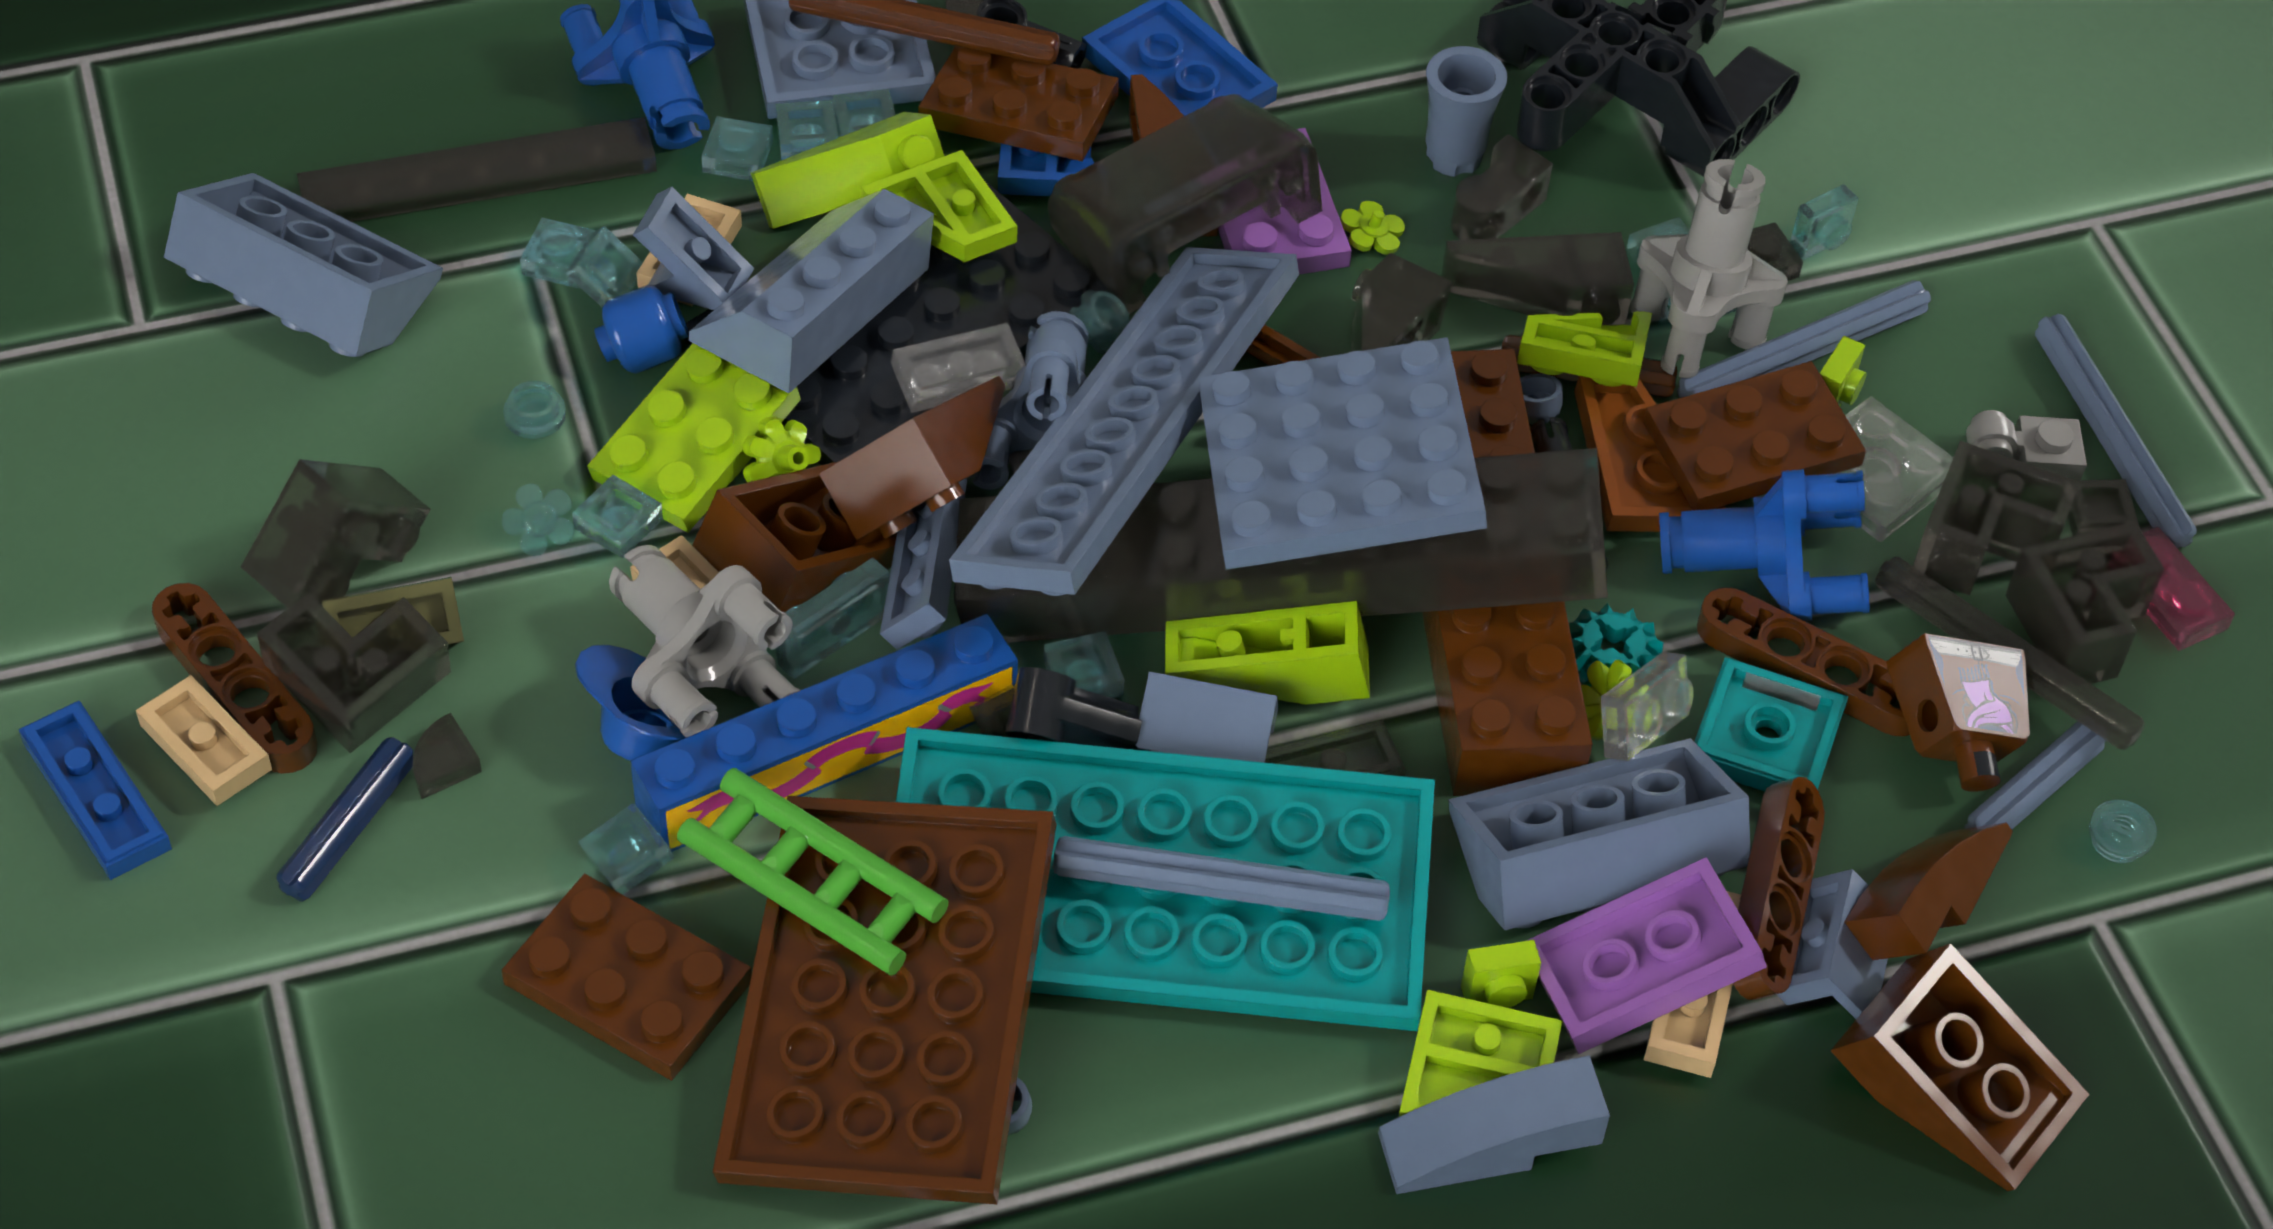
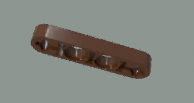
(1817, 653)
(238, 674)
(1788, 831)

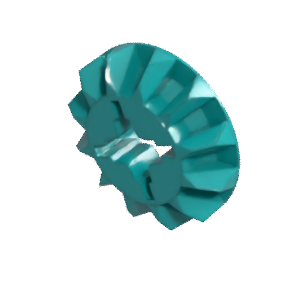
(1592, 627)

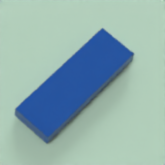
(95, 790)

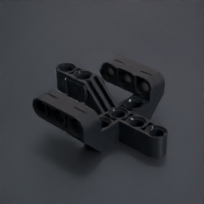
(1644, 59)

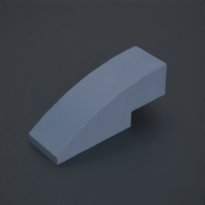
(1496, 1126)

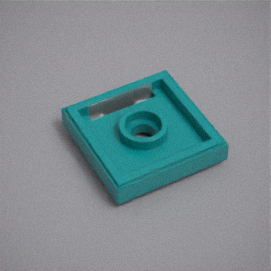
(1757, 698)

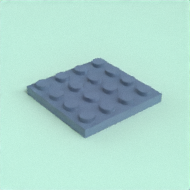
(1340, 453)

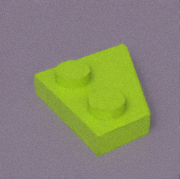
(965, 210)
(1586, 348)
(1473, 1043)

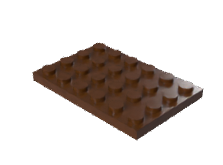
(905, 1074)

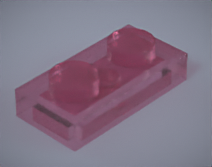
(2184, 601)

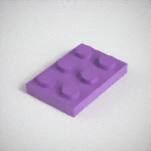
(1316, 241)
(1645, 955)

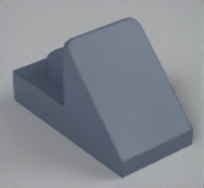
(693, 255)

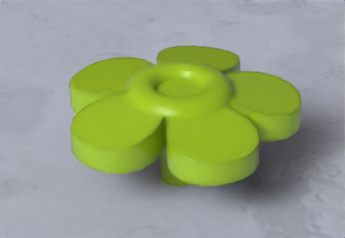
(1371, 227)

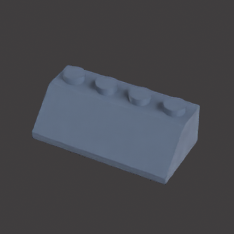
(299, 262)
(821, 289)
(1599, 832)

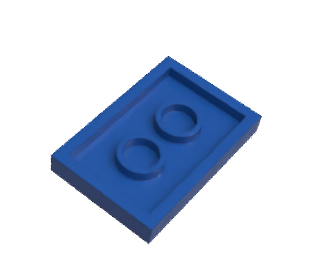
(1177, 56)

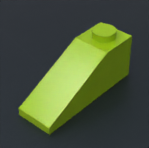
(837, 169)
(1288, 652)

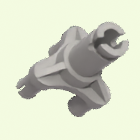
(1710, 271)
(702, 638)

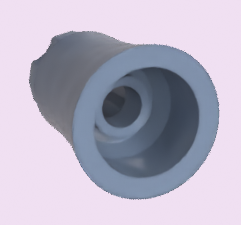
(1461, 106)

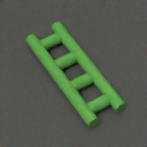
(821, 907)

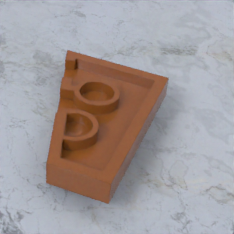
(1631, 468)

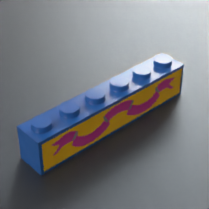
(828, 727)

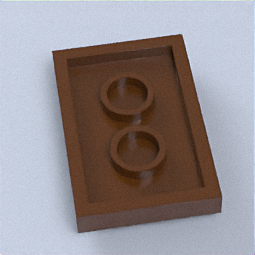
(1020, 102)
(1743, 434)
(627, 976)

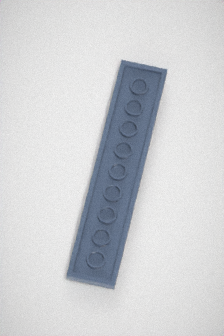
(1123, 423)

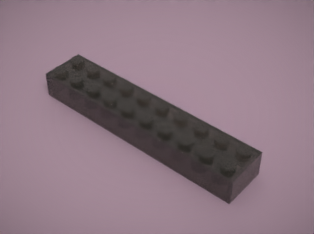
(1171, 566)

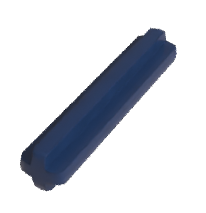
(345, 819)

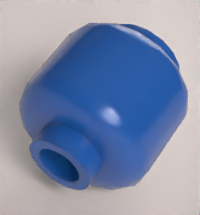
(642, 329)

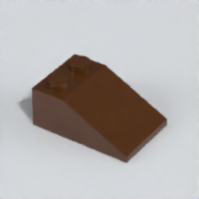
(915, 463)
(786, 536)
(1961, 1066)

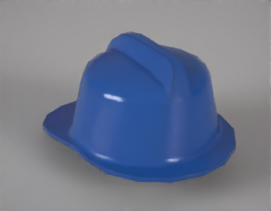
(626, 721)

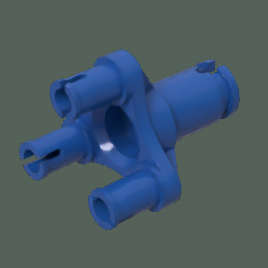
(652, 51)
(1772, 542)

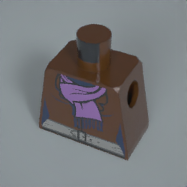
(1963, 703)

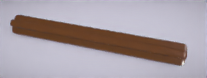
(940, 26)

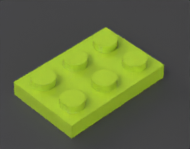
(691, 434)

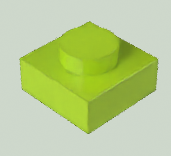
(1843, 372)
(1501, 973)

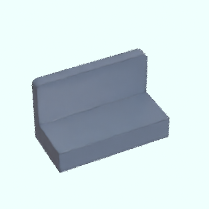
(1205, 719)
(1829, 954)

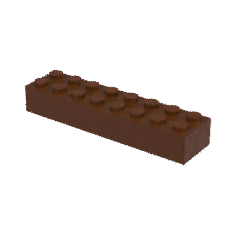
(1509, 671)

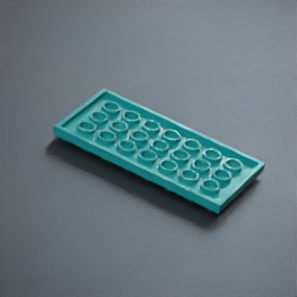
(1198, 948)

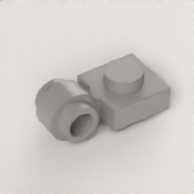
(2038, 441)

